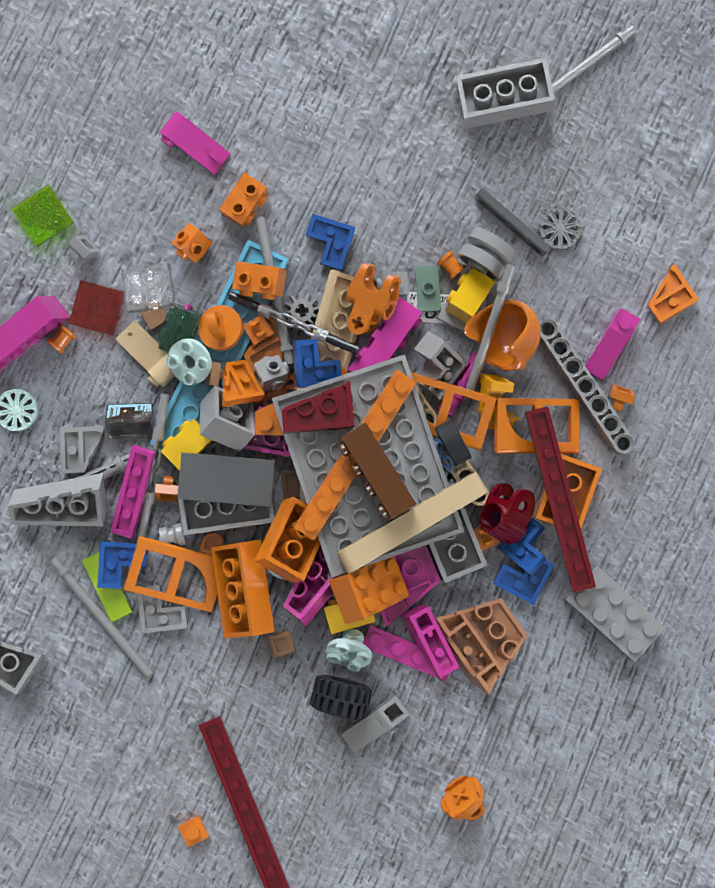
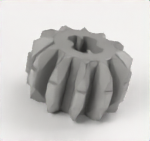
(308, 306)

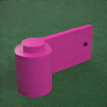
(194, 142)

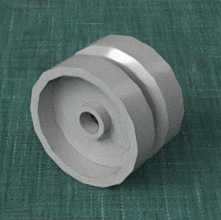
(486, 253)

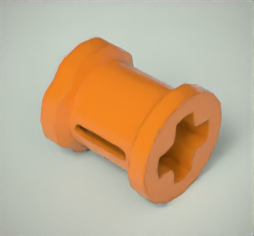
(451, 265)
(61, 339)

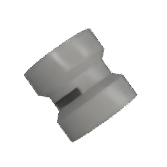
(173, 535)

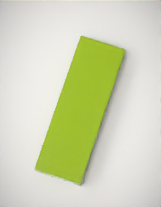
(112, 599)

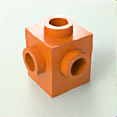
(191, 243)

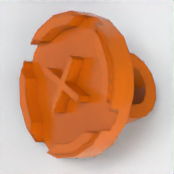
(220, 328)
(463, 799)

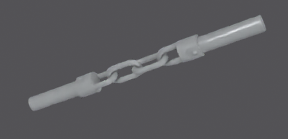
(158, 436)

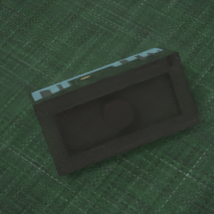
(129, 421)

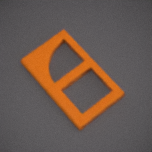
(471, 441)
(508, 442)
(200, 560)

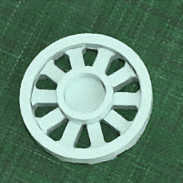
(18, 410)

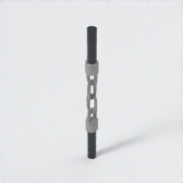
(321, 334)

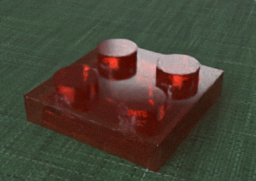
(96, 308)

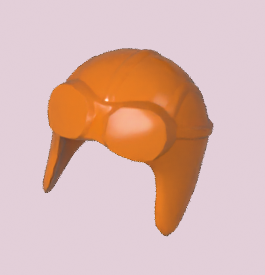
(514, 336)

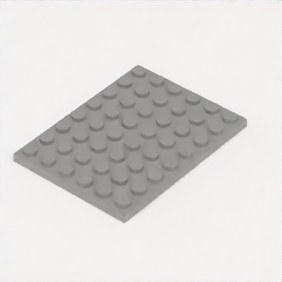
(405, 443)

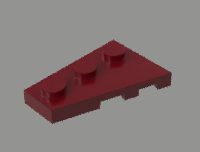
(321, 412)

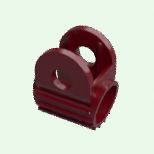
(503, 517)

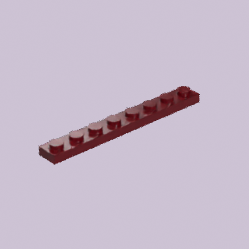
(560, 499)
(243, 804)

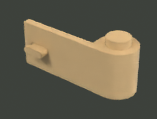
(147, 353)

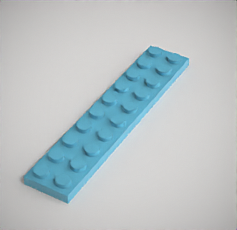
(186, 399)

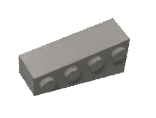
(61, 503)
(17, 666)

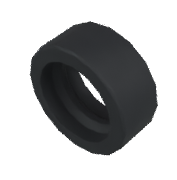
(453, 442)

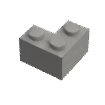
(440, 364)

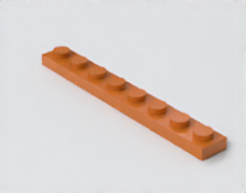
(341, 473)

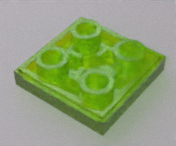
(43, 215)

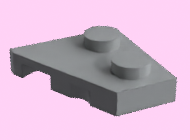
(78, 447)

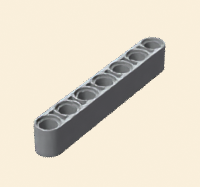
(594, 393)

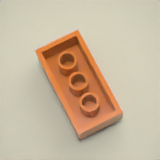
(242, 590)

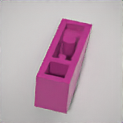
(612, 343)
(430, 639)

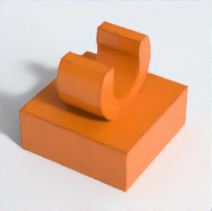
(258, 330)
(621, 396)
(167, 490)
(485, 540)

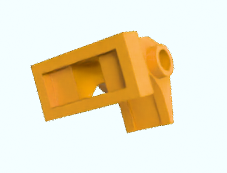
(495, 386)

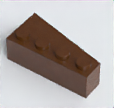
(376, 472)

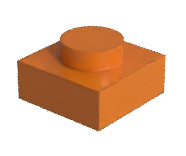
(193, 831)

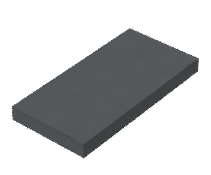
(226, 479)

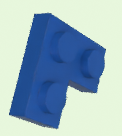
(337, 239)
(307, 365)
(522, 552)
(111, 560)
(523, 585)

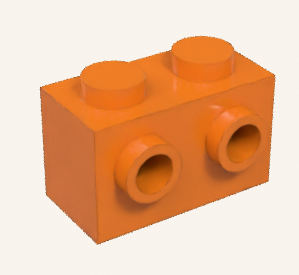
(244, 201)
(259, 279)

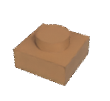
(215, 375)

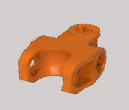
(369, 302)

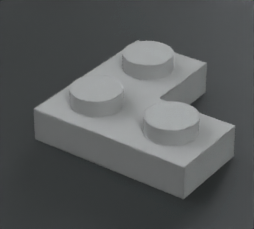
(159, 618)

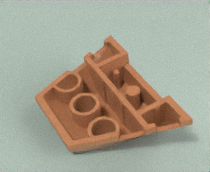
(483, 641)

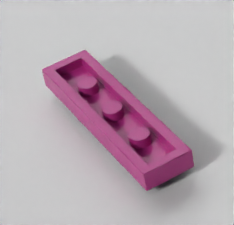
(133, 491)
(398, 650)

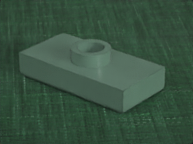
(428, 289)

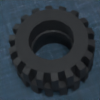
(340, 697)

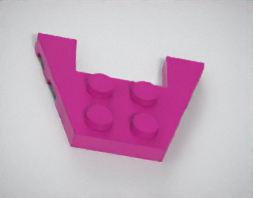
(419, 577)

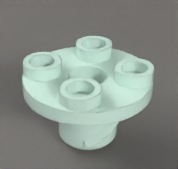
(189, 361)
(349, 651)

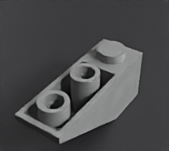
(376, 723)

